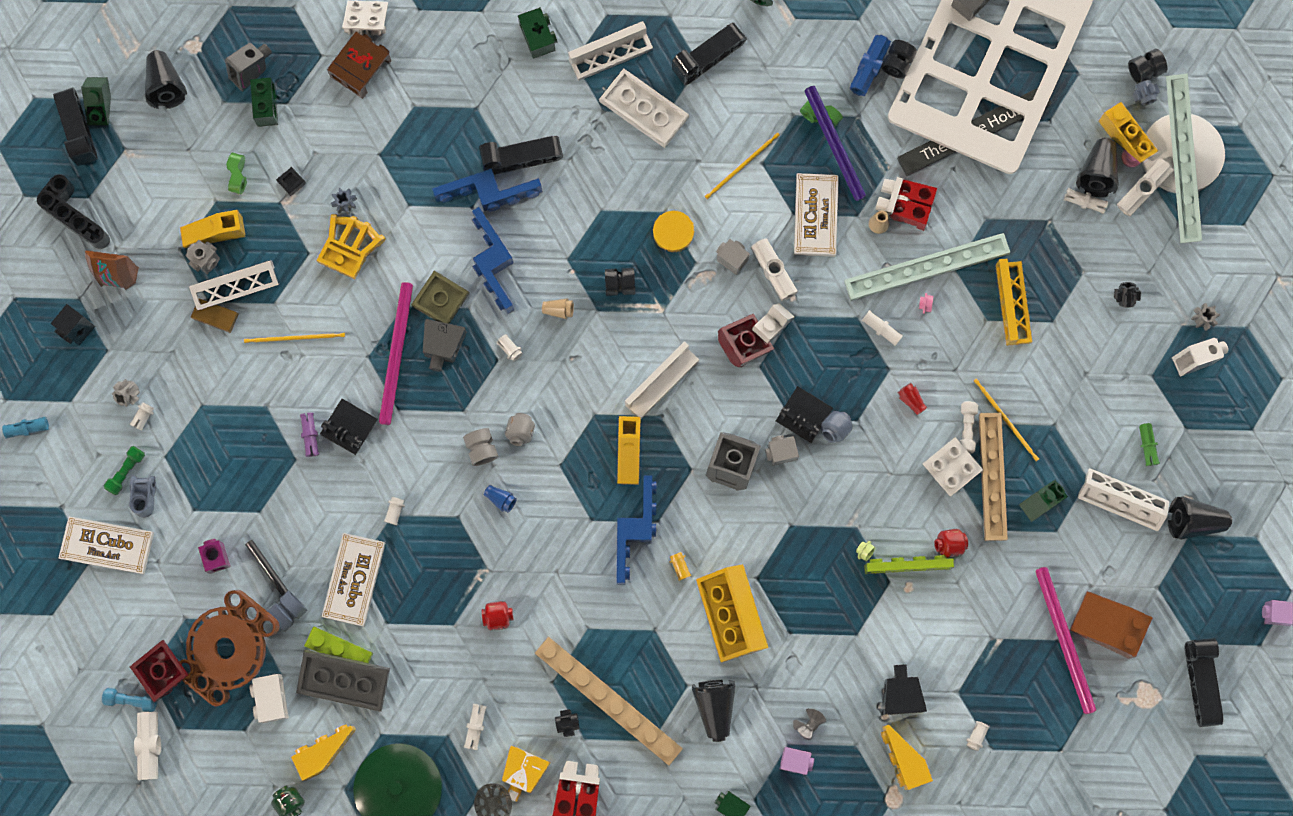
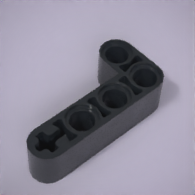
(697, 62)
(79, 140)
(520, 155)
(74, 217)
(1203, 681)

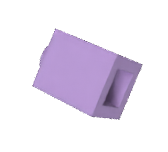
(1278, 613)
(796, 761)

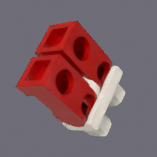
(908, 202)
(577, 787)

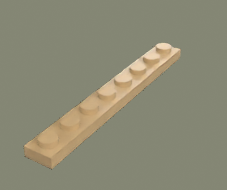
(608, 701)

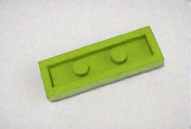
(332, 645)

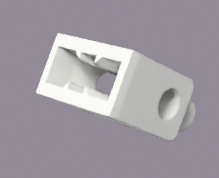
(1199, 356)

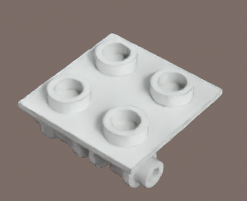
(365, 16)
(952, 467)

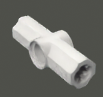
(1154, 178)
(780, 281)
(147, 745)

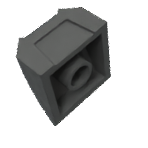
(732, 461)

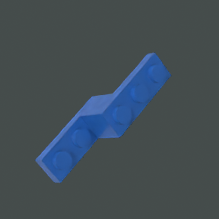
(487, 190)
(492, 261)
(635, 530)

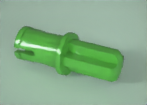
(1149, 444)

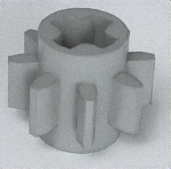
(1208, 312)
(125, 392)

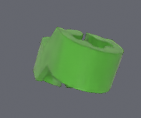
(833, 113)
(237, 181)

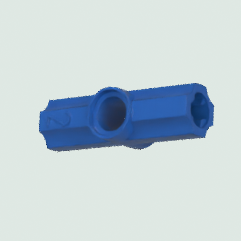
(870, 65)

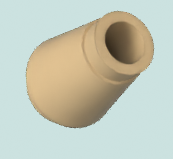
(877, 225)
(559, 308)

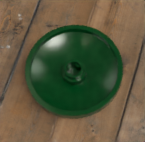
(398, 783)

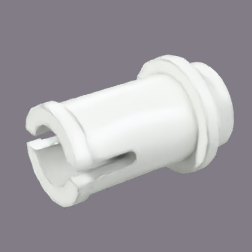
(509, 348)
(142, 415)
(394, 510)
(977, 736)

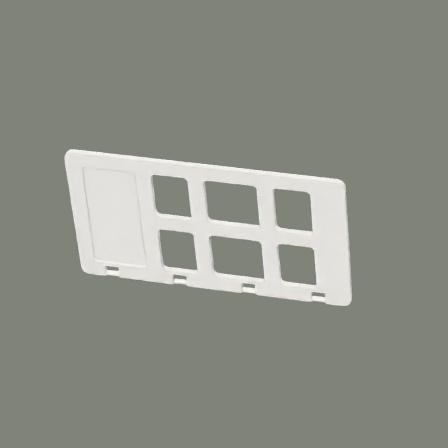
(958, 132)

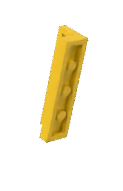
(1008, 303)

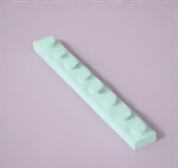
(1184, 158)
(927, 267)

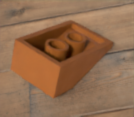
(1111, 624)

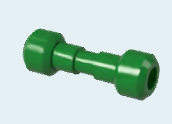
(113, 484)

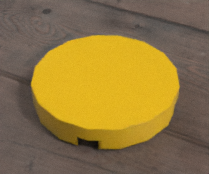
(673, 231)

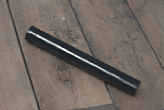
(266, 567)

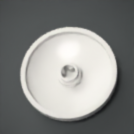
(1207, 148)

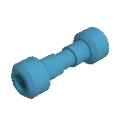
(111, 697)

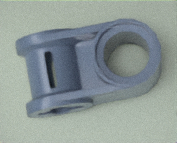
(142, 491)

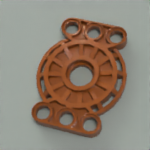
(248, 641)

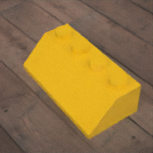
(732, 613)

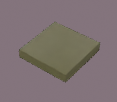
(440, 298)

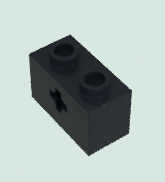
(72, 325)

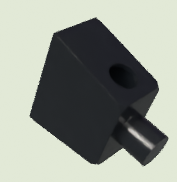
(902, 693)

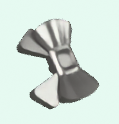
(806, 730)

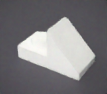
(773, 322)

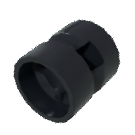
(900, 56)
(1146, 66)
(620, 281)

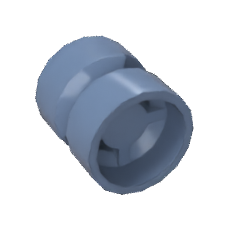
(287, 610)

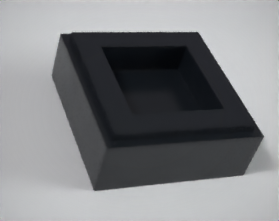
(291, 181)

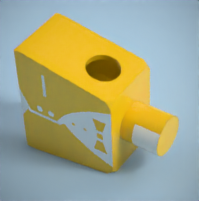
(523, 771)

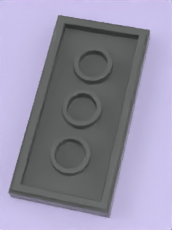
(343, 680)

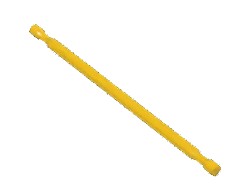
(742, 165)
(284, 338)
(1006, 420)

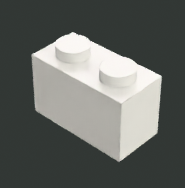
(269, 698)

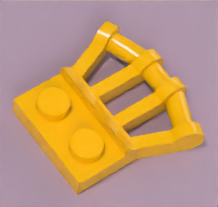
(342, 257)

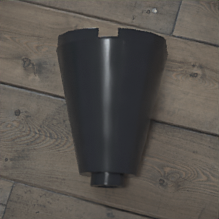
(162, 82)
(1100, 170)
(1196, 518)
(715, 707)

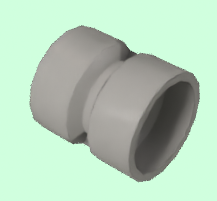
(481, 449)

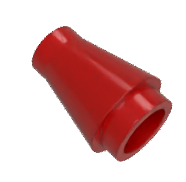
(911, 397)

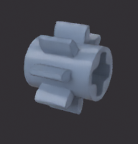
(1146, 93)
(345, 206)

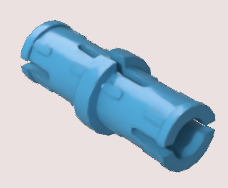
(25, 427)

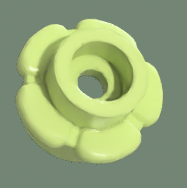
(865, 550)

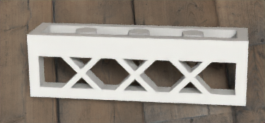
(607, 44)
(225, 279)
(661, 381)
(1123, 501)

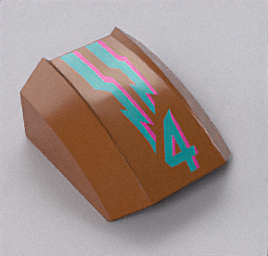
(112, 269)

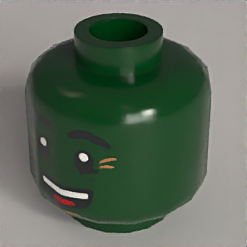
(287, 801)

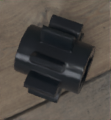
(1127, 294)
(567, 723)

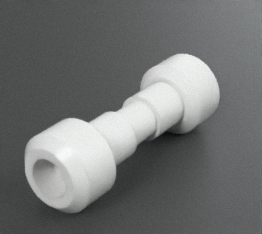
(969, 410)

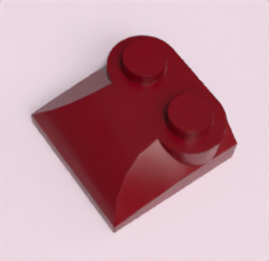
(741, 342)
(159, 671)

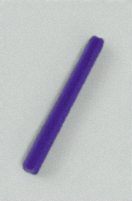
(834, 143)

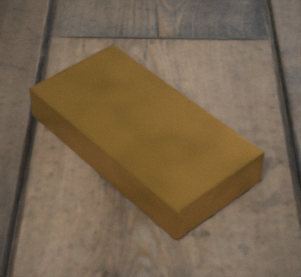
(215, 316)

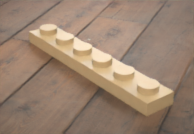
(993, 477)

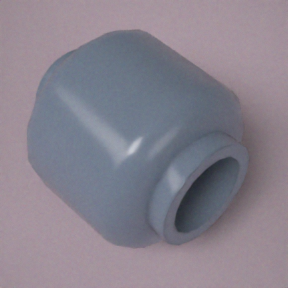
(836, 426)

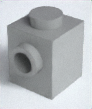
(732, 255)
(781, 450)

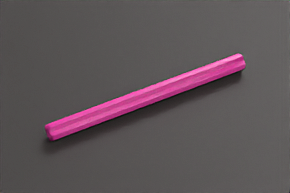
(395, 353)
(1065, 640)

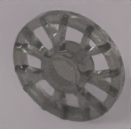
(492, 803)

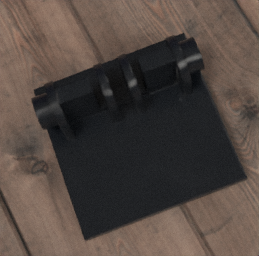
(804, 414)
(348, 426)

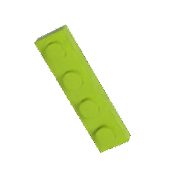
(918, 564)

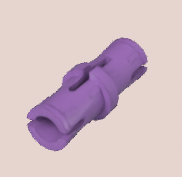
(309, 434)

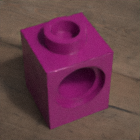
(220, 562)

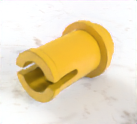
(680, 566)

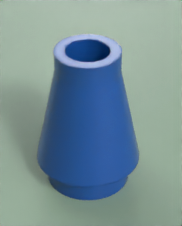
(500, 498)

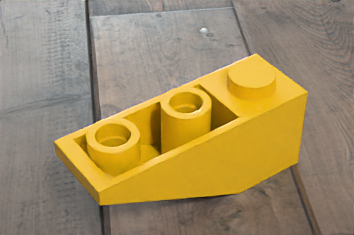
(1127, 132)
(214, 228)
(628, 450)
(319, 757)
(910, 764)

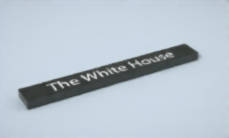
(932, 152)

